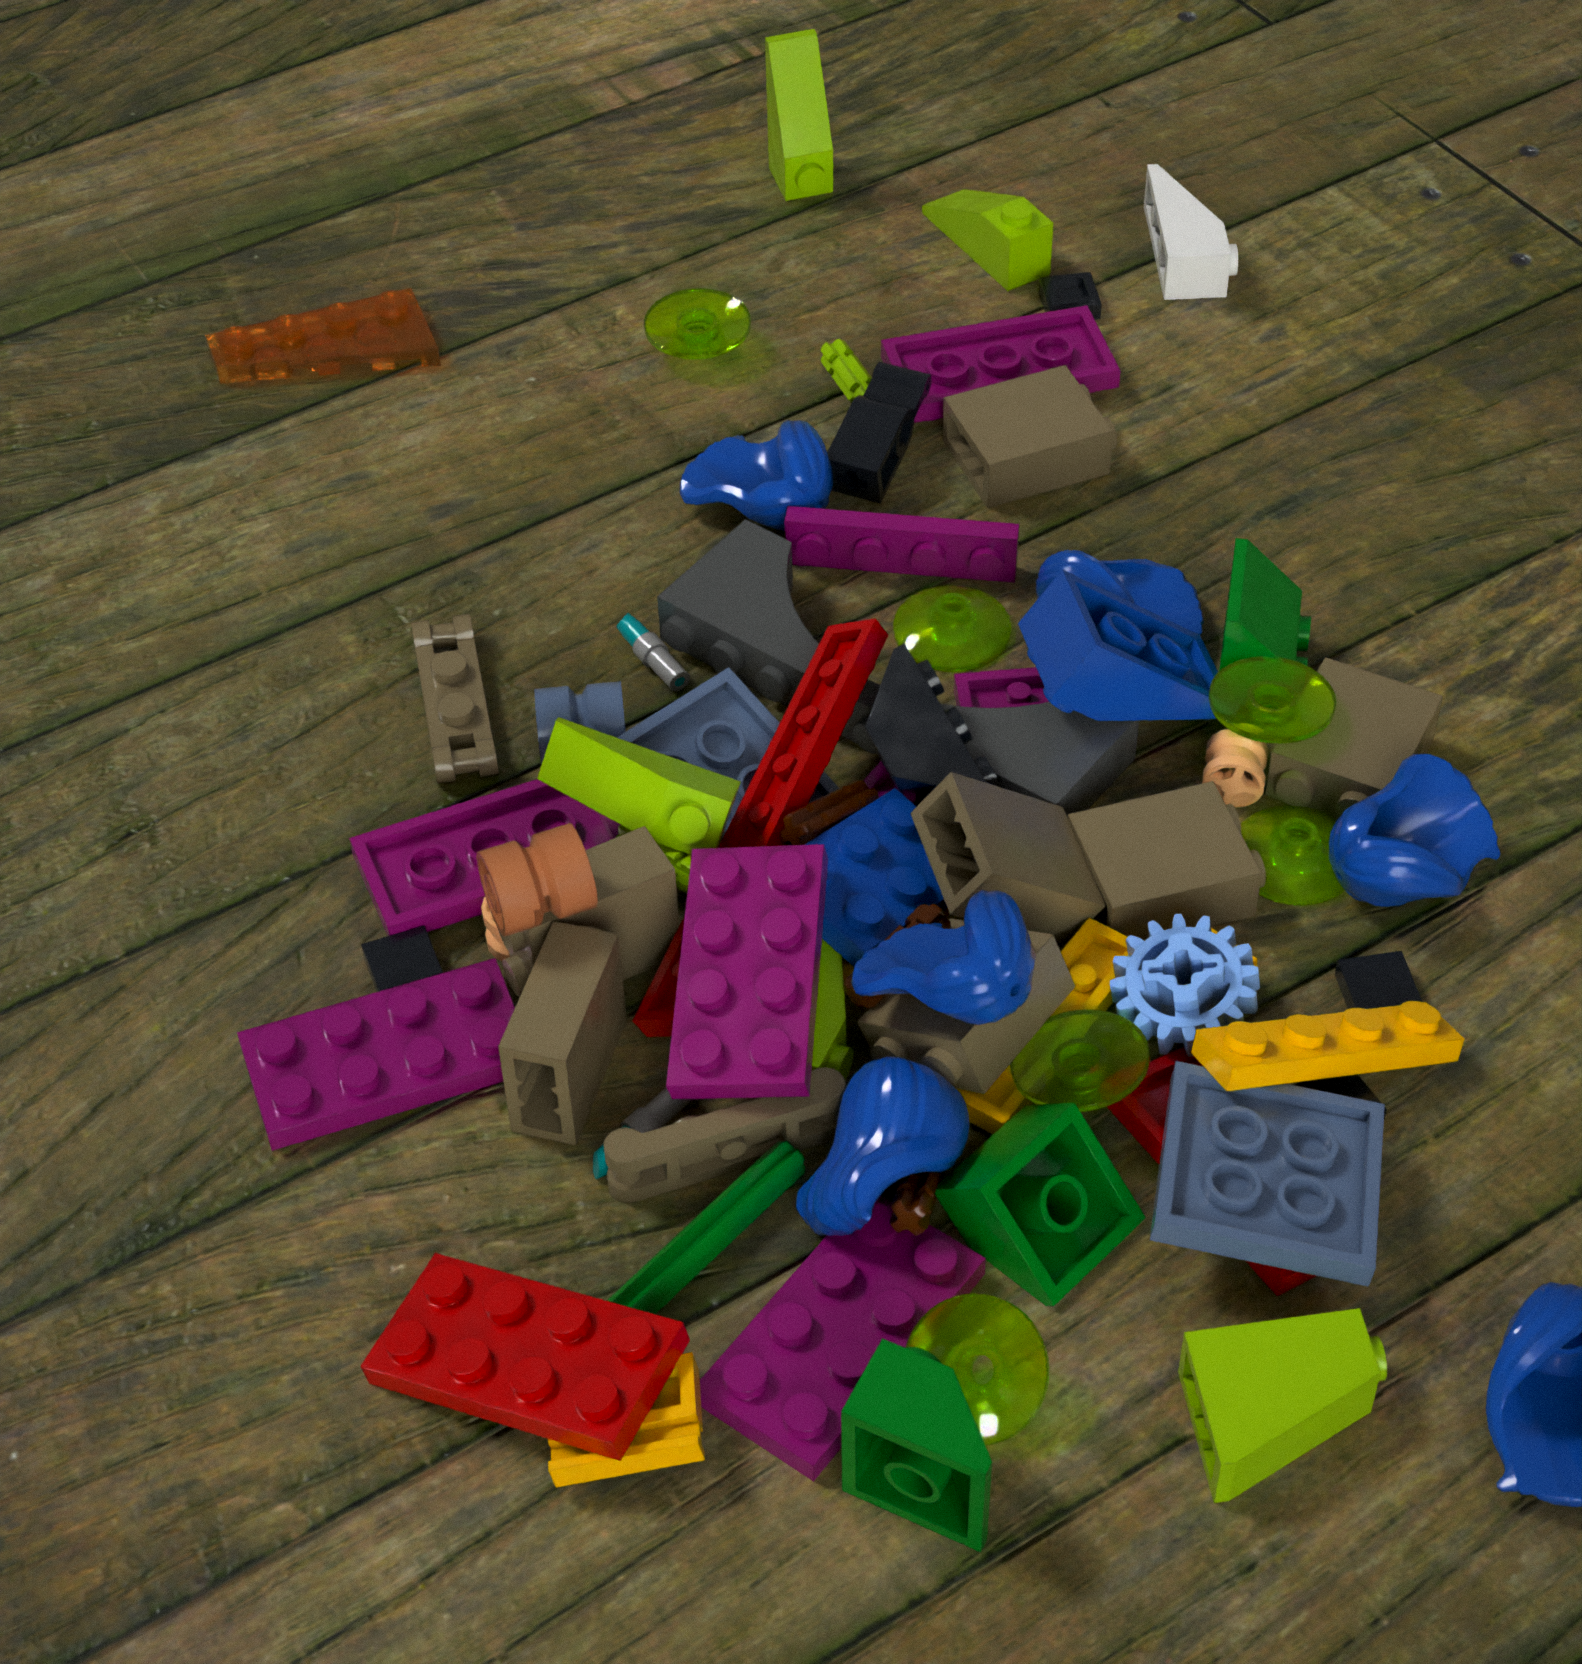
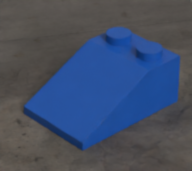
(1115, 656)

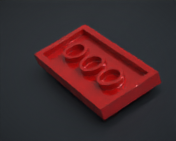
(527, 1355)

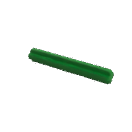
(712, 1230)

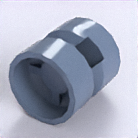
(596, 708)

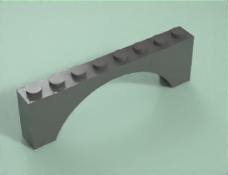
(741, 616)

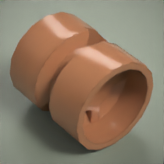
(537, 879)

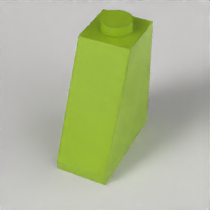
(1275, 1391)

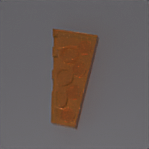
(323, 339)

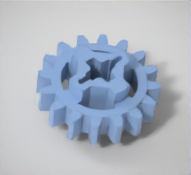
(1154, 975)

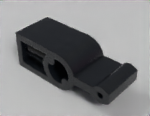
(877, 432)

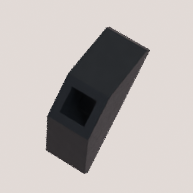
(915, 734)

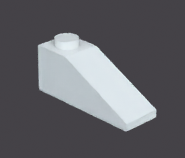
(1186, 240)

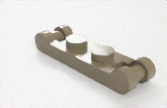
(454, 699)
(721, 1140)

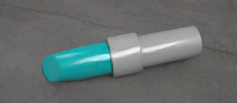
(653, 652)
(650, 1117)

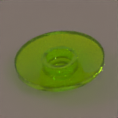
(697, 323)
(953, 627)
(1272, 700)
(1294, 854)
(1082, 1060)
(989, 1326)

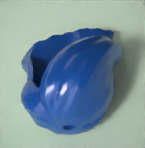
(762, 476)
(1139, 581)
(1413, 836)
(962, 972)
(889, 1125)
(1538, 1397)

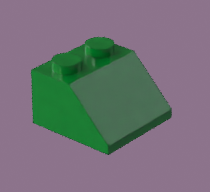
(1262, 610)
(1041, 1200)
(916, 1445)

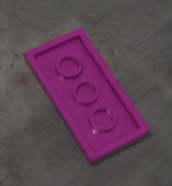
(1002, 351)
(428, 864)
(748, 973)
(378, 1053)
(816, 1335)

